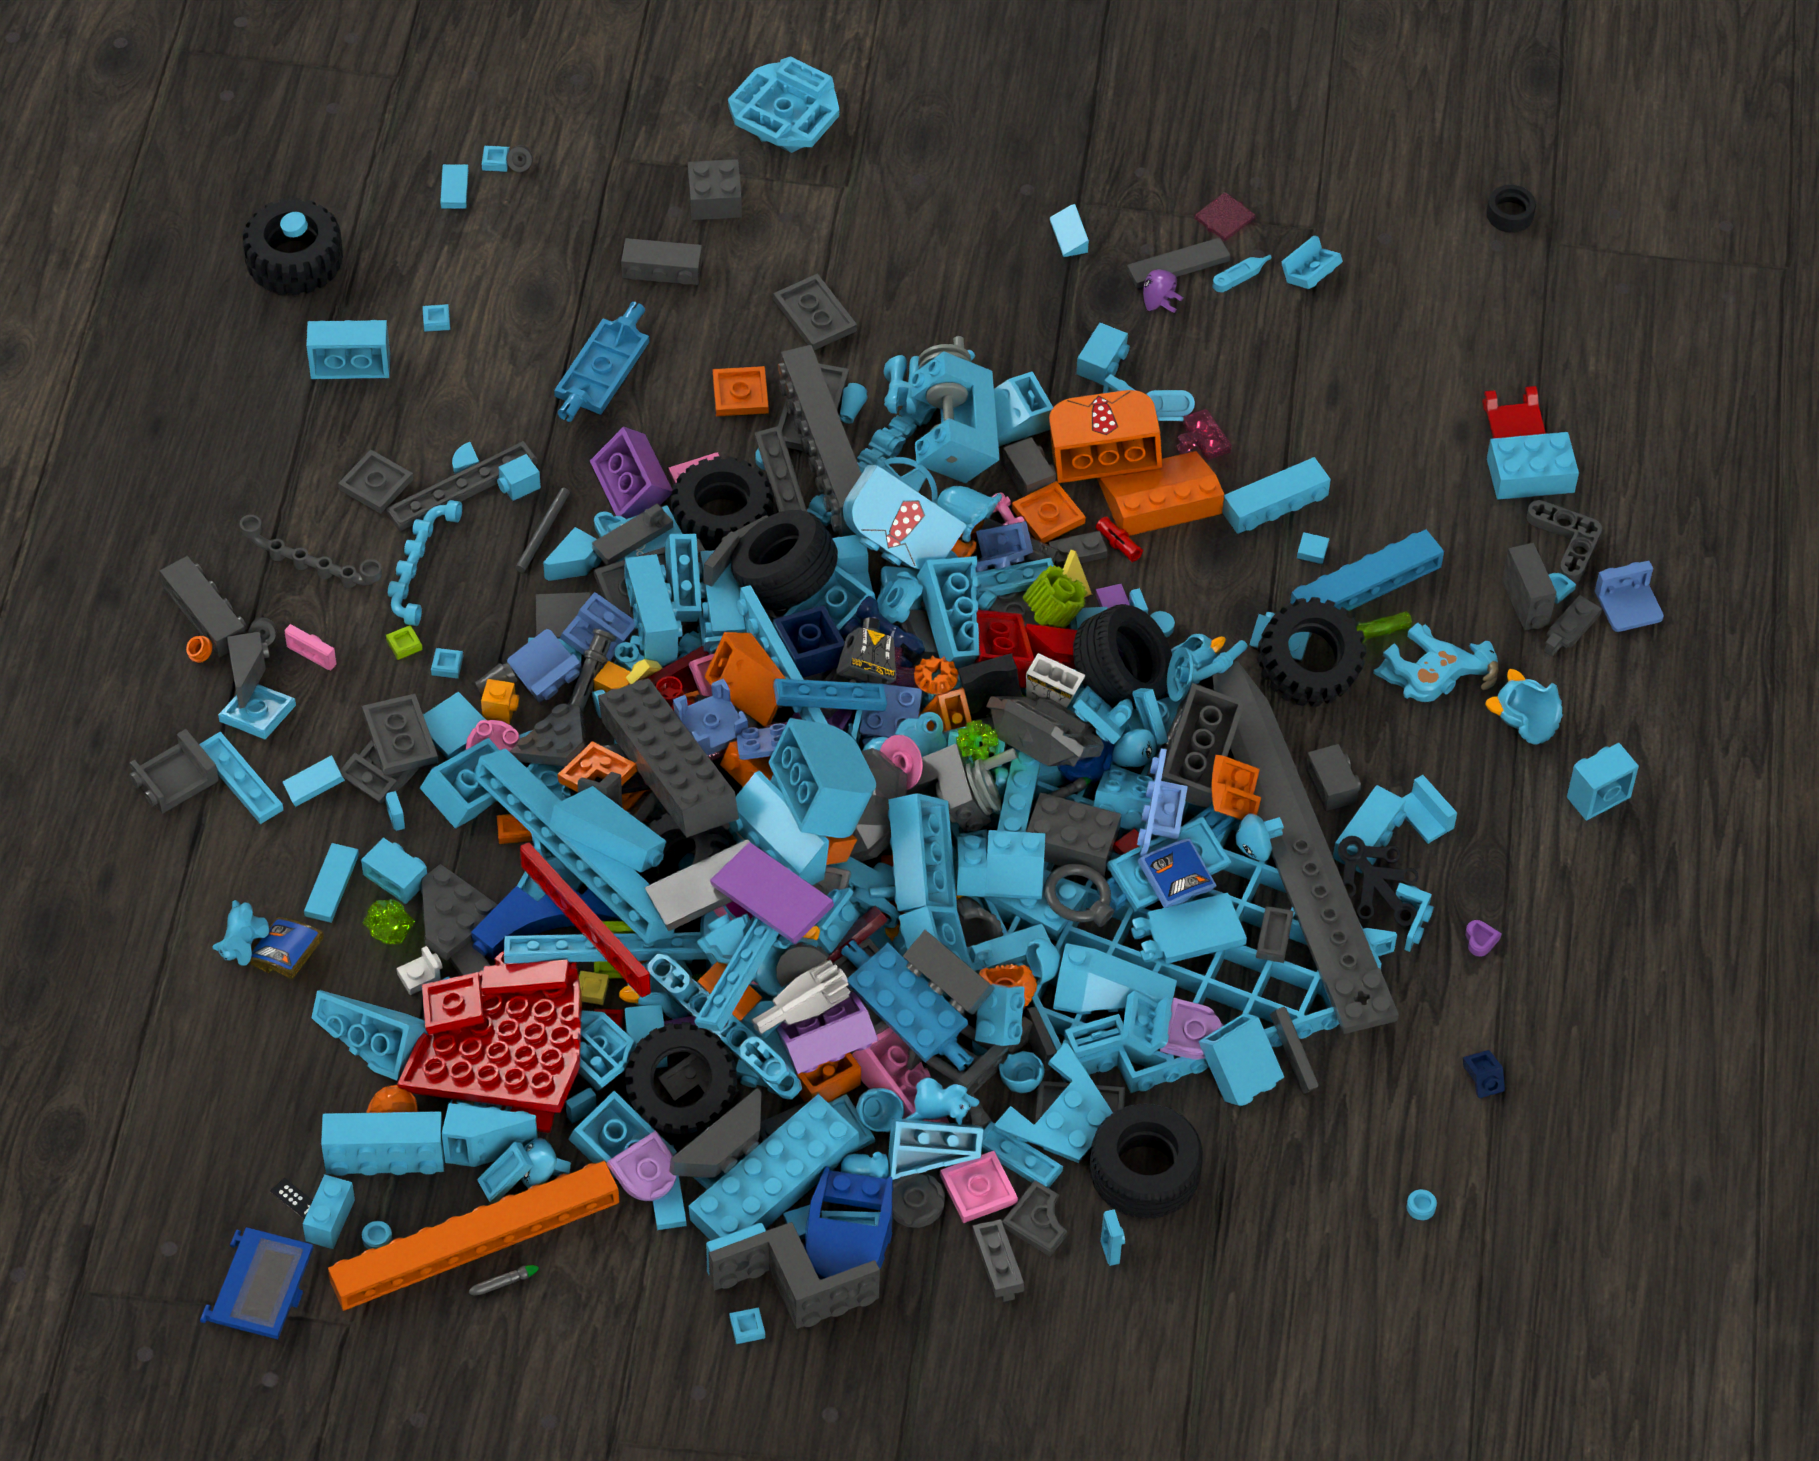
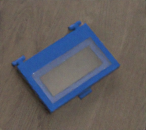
(260, 1283)

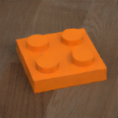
(740, 391)
(1049, 512)

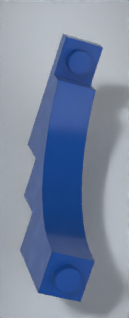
(524, 916)

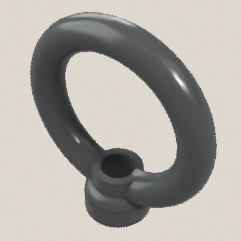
(1099, 912)

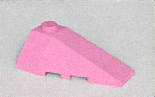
(886, 1067)

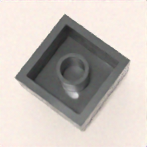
(714, 189)

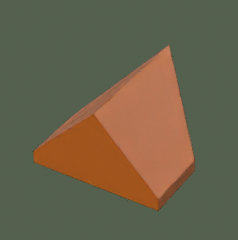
(951, 708)

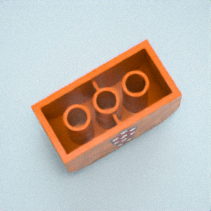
(1105, 435)

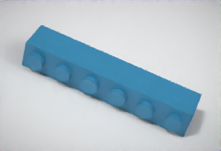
(1376, 573)

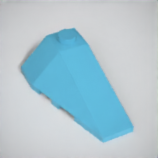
(1101, 982)
(372, 1032)

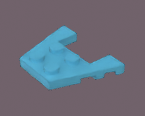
(1071, 1120)

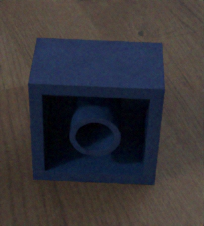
(811, 640)

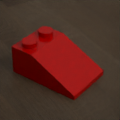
(1004, 634)

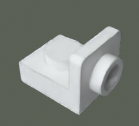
(420, 971)

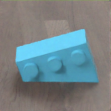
(930, 1145)

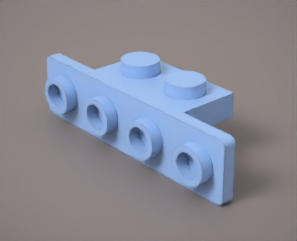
(1165, 809)

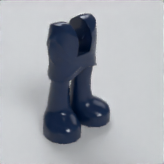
(870, 609)

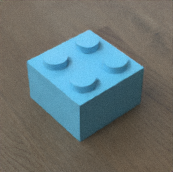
(1602, 781)

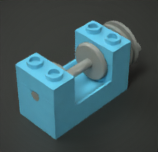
(964, 393)

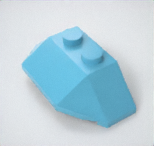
(603, 1049)

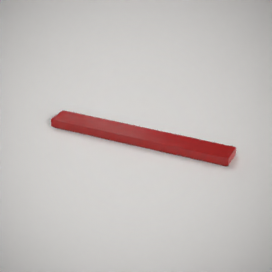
(585, 920)

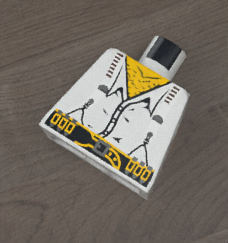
(1052, 681)

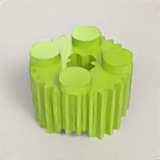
(1055, 598)

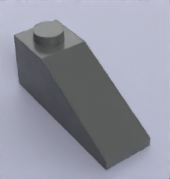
(247, 663)

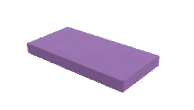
(772, 892)

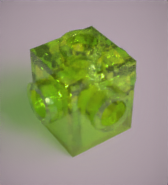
(968, 736)
(388, 921)

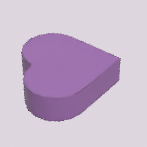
(1481, 937)

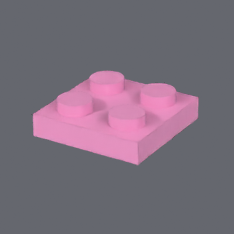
(978, 1187)

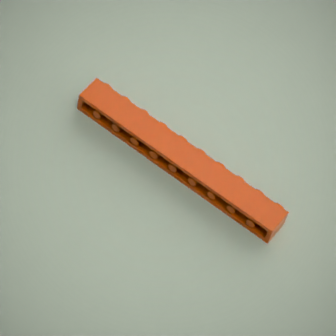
(473, 1235)

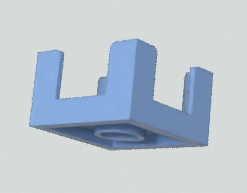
(713, 719)

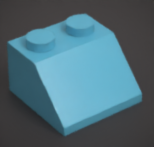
(1015, 864)

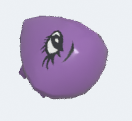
(1158, 288)

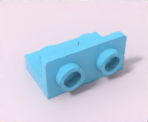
(837, 920)

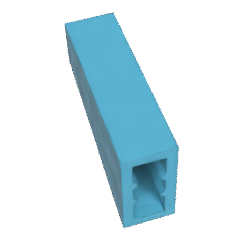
(607, 828)

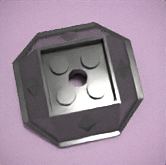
(1044, 730)
(874, 827)

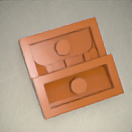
(1234, 787)

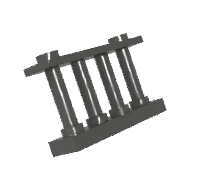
(983, 1066)

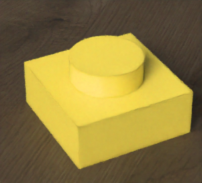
(642, 670)
(593, 987)

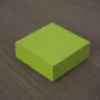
(404, 642)

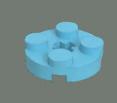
(898, 597)

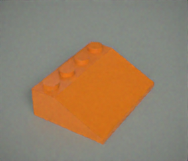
(1165, 496)

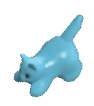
(240, 932)
(935, 1102)

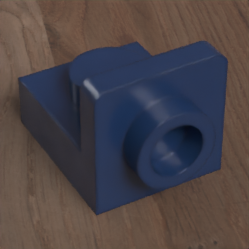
(1485, 1072)

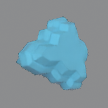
(725, 937)

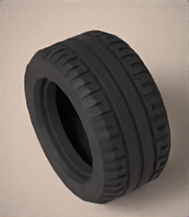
(1141, 644)

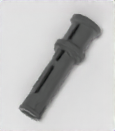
(595, 657)

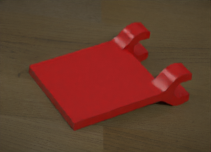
(1514, 419)

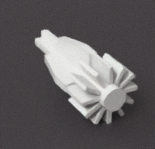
(806, 997)

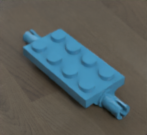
(602, 364)
(907, 1004)

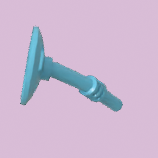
(1187, 675)

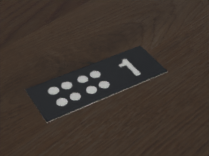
(292, 1197)

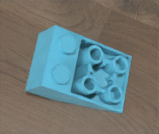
(1021, 408)
(483, 1134)

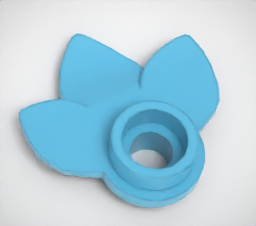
(926, 740)

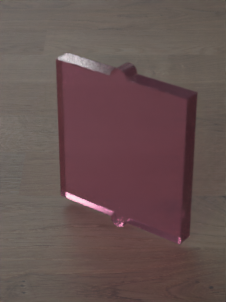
(1224, 216)

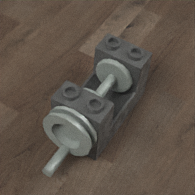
(965, 786)

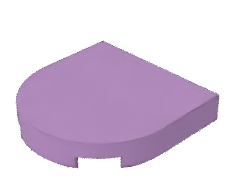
(1187, 1026)
(644, 1168)

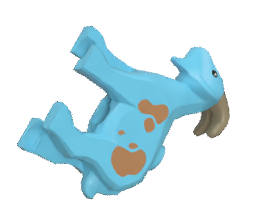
(1438, 668)

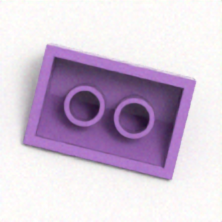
(630, 474)
(828, 1036)

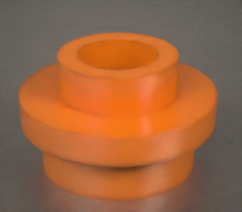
(199, 648)

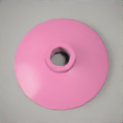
(905, 755)

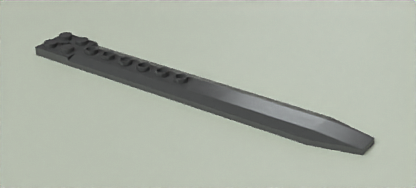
(1307, 864)

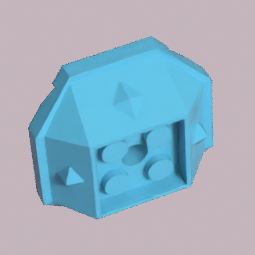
(785, 104)

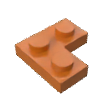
(595, 762)

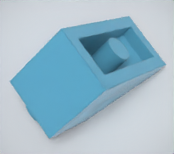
(572, 557)

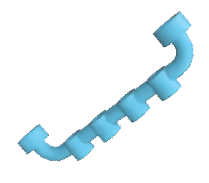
(414, 551)

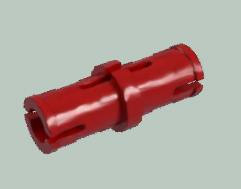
(1129, 549)

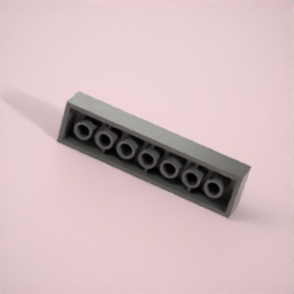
(820, 430)
(668, 757)

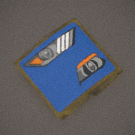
(285, 947)

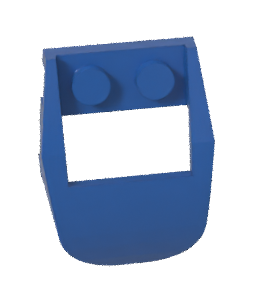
(843, 1245)

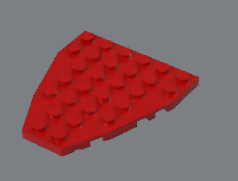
(516, 1058)

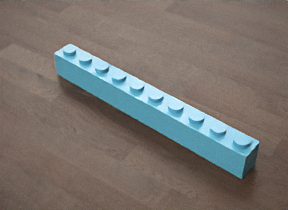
(533, 806)

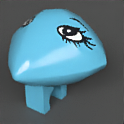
(1134, 748)
(1255, 835)
(544, 1162)

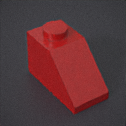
(1052, 643)

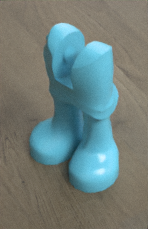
(899, 390)

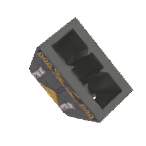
(868, 655)

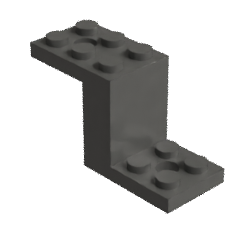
(794, 1275)

